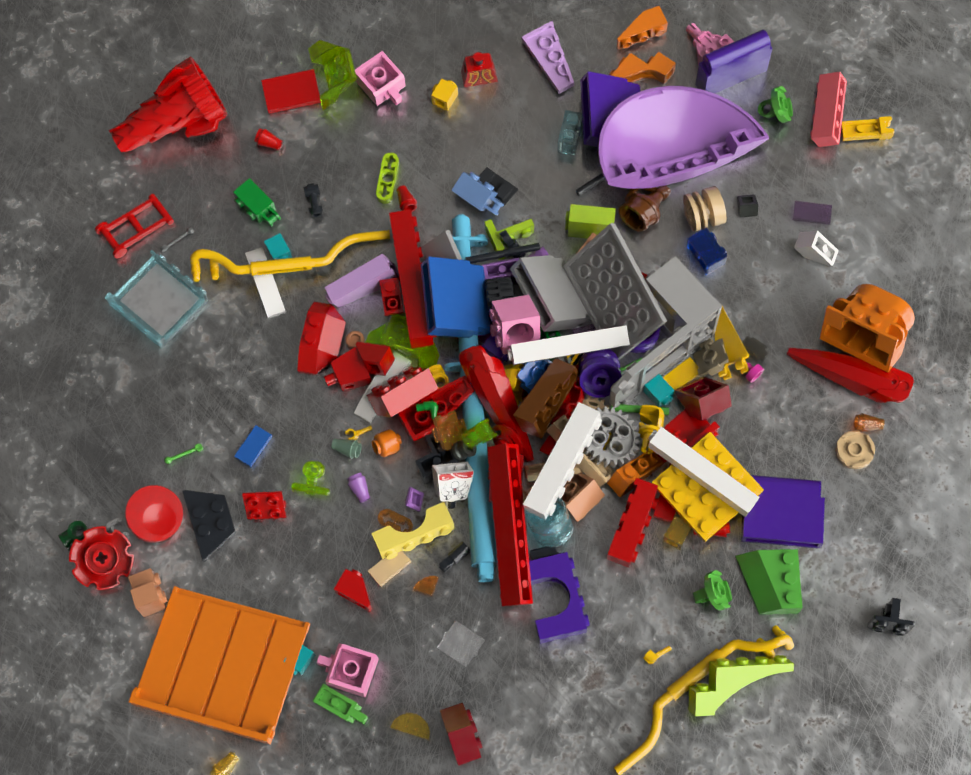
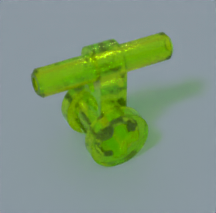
(312, 478)

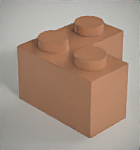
(147, 593)

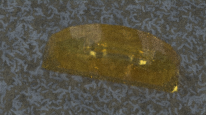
(412, 724)

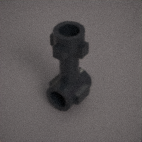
(312, 191)

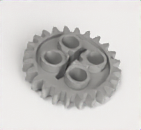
(625, 445)

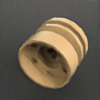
(704, 209)

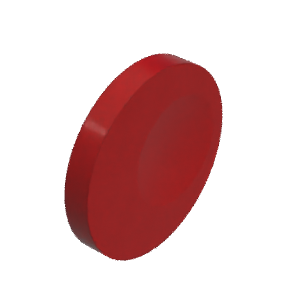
(153, 513)

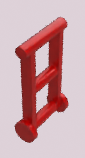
(120, 249)

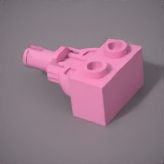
(706, 41)

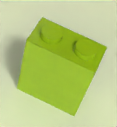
(585, 220)

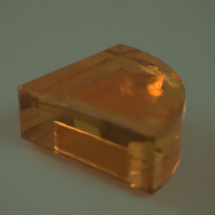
(427, 585)

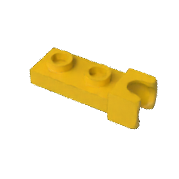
(867, 129)

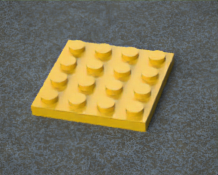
(696, 504)

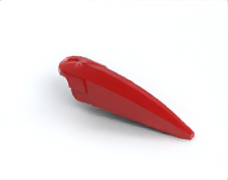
(857, 374)
(493, 390)

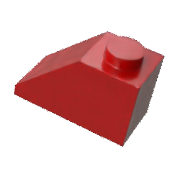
(353, 588)

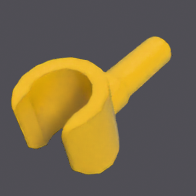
(357, 432)
(650, 657)

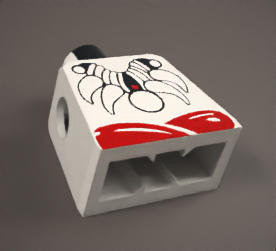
(452, 482)

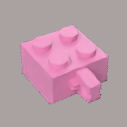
(380, 79)
(349, 669)

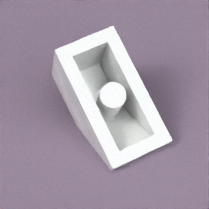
(816, 247)

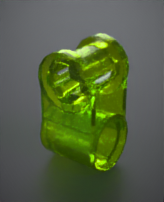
(478, 434)

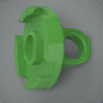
(779, 105)
(715, 591)

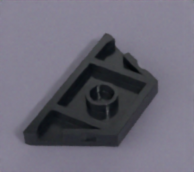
(210, 520)

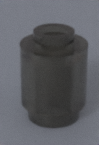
(756, 349)

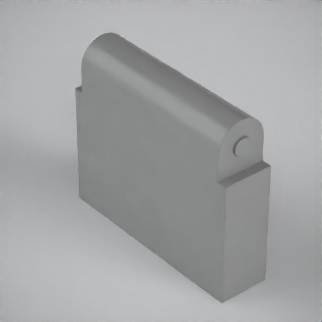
(550, 291)

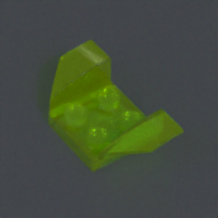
(337, 68)
(396, 335)

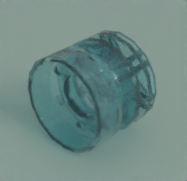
(553, 530)

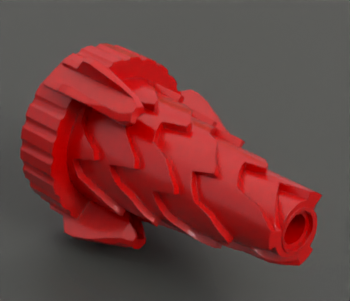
(180, 101)

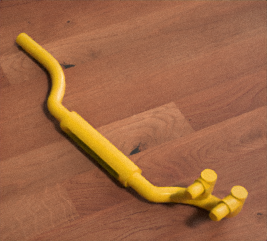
(278, 265)
(694, 676)

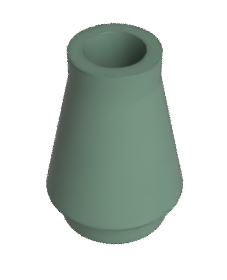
(349, 448)

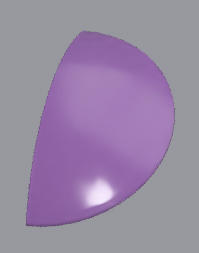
(673, 137)

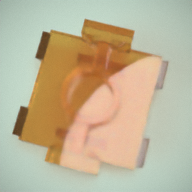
(448, 429)

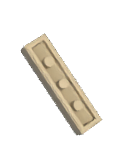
(588, 467)

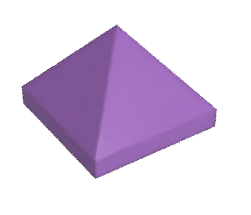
(414, 499)

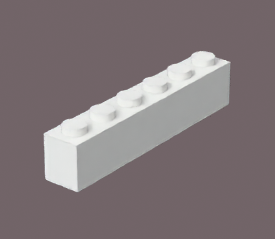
(562, 461)

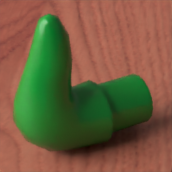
(428, 405)

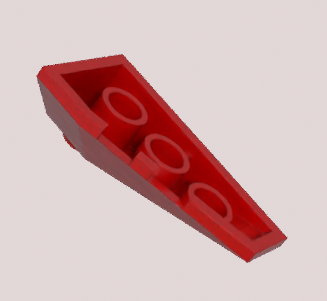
(447, 398)

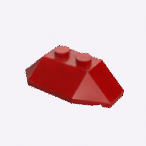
(320, 338)

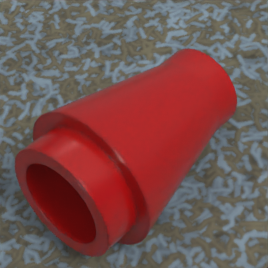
(267, 139)
(406, 199)

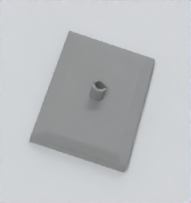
(614, 288)

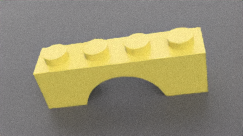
(436, 523)

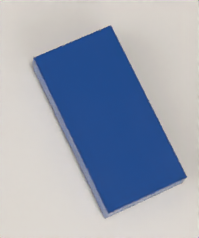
(253, 446)

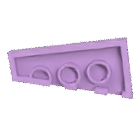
(546, 50)

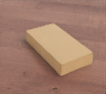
(388, 568)

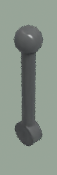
(190, 230)

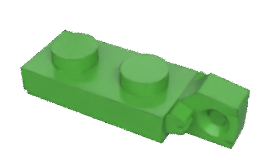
(339, 705)

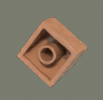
(581, 495)

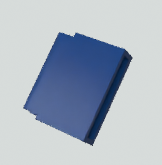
(454, 298)

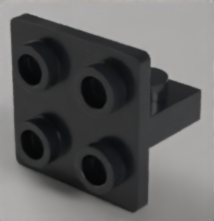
(890, 620)

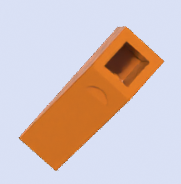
(645, 26)
(640, 467)

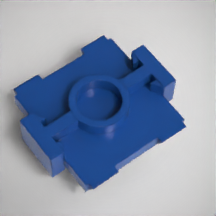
(531, 373)

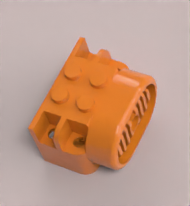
(869, 325)

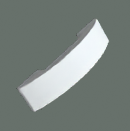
(266, 286)
(364, 409)

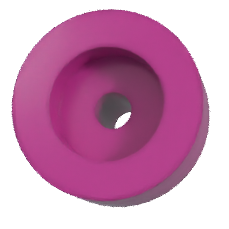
(754, 372)

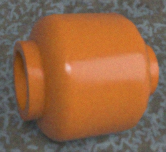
(386, 443)

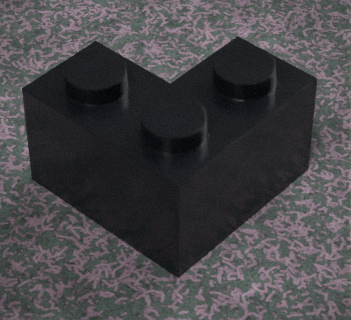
(436, 457)

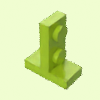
(517, 231)

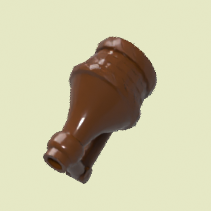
(643, 209)

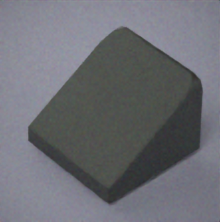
(747, 205)

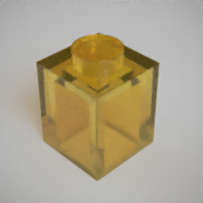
(677, 533)

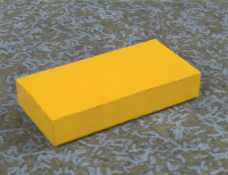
(682, 374)

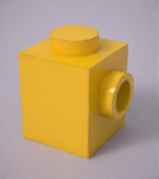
(444, 94)

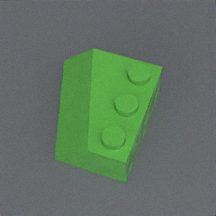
(773, 580)

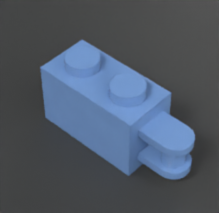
(477, 192)

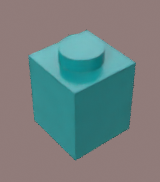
(277, 247)
(659, 391)
(304, 659)

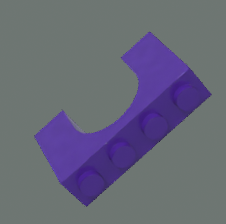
(572, 620)

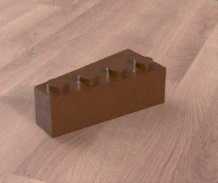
(546, 398)

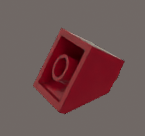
(704, 397)

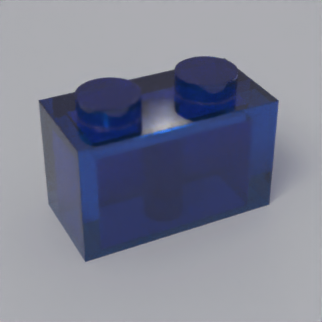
(707, 250)

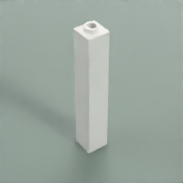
(568, 345)
(702, 471)

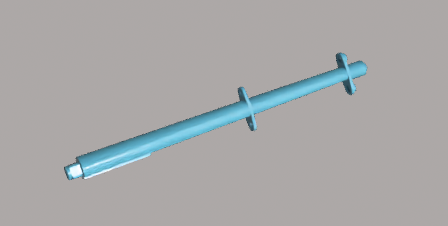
(480, 510)

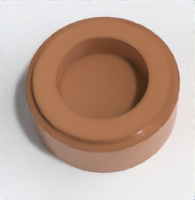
(353, 337)

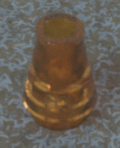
(868, 423)

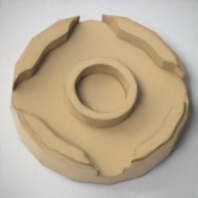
(855, 450)

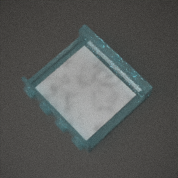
(158, 300)

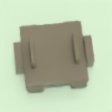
(711, 357)

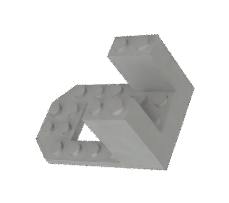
(690, 318)

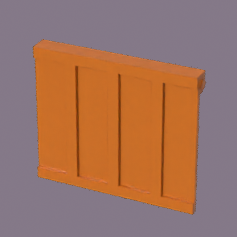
(221, 665)

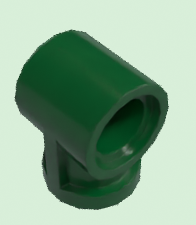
(69, 535)

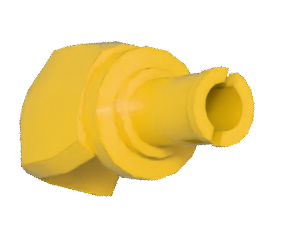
(654, 419)

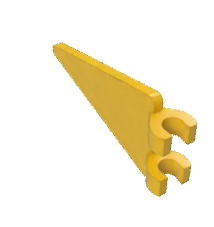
(733, 346)

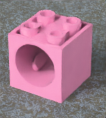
(514, 321)

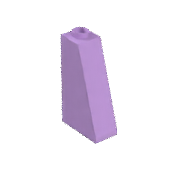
(361, 281)

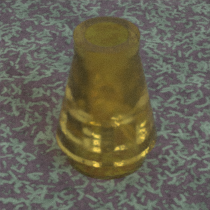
(225, 765)

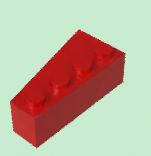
(633, 522)

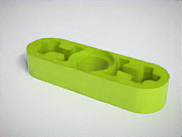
(385, 171)

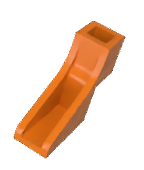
(634, 69)

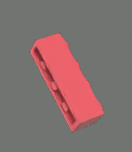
(828, 109)

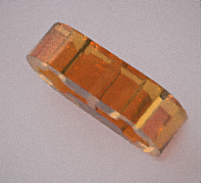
(397, 518)

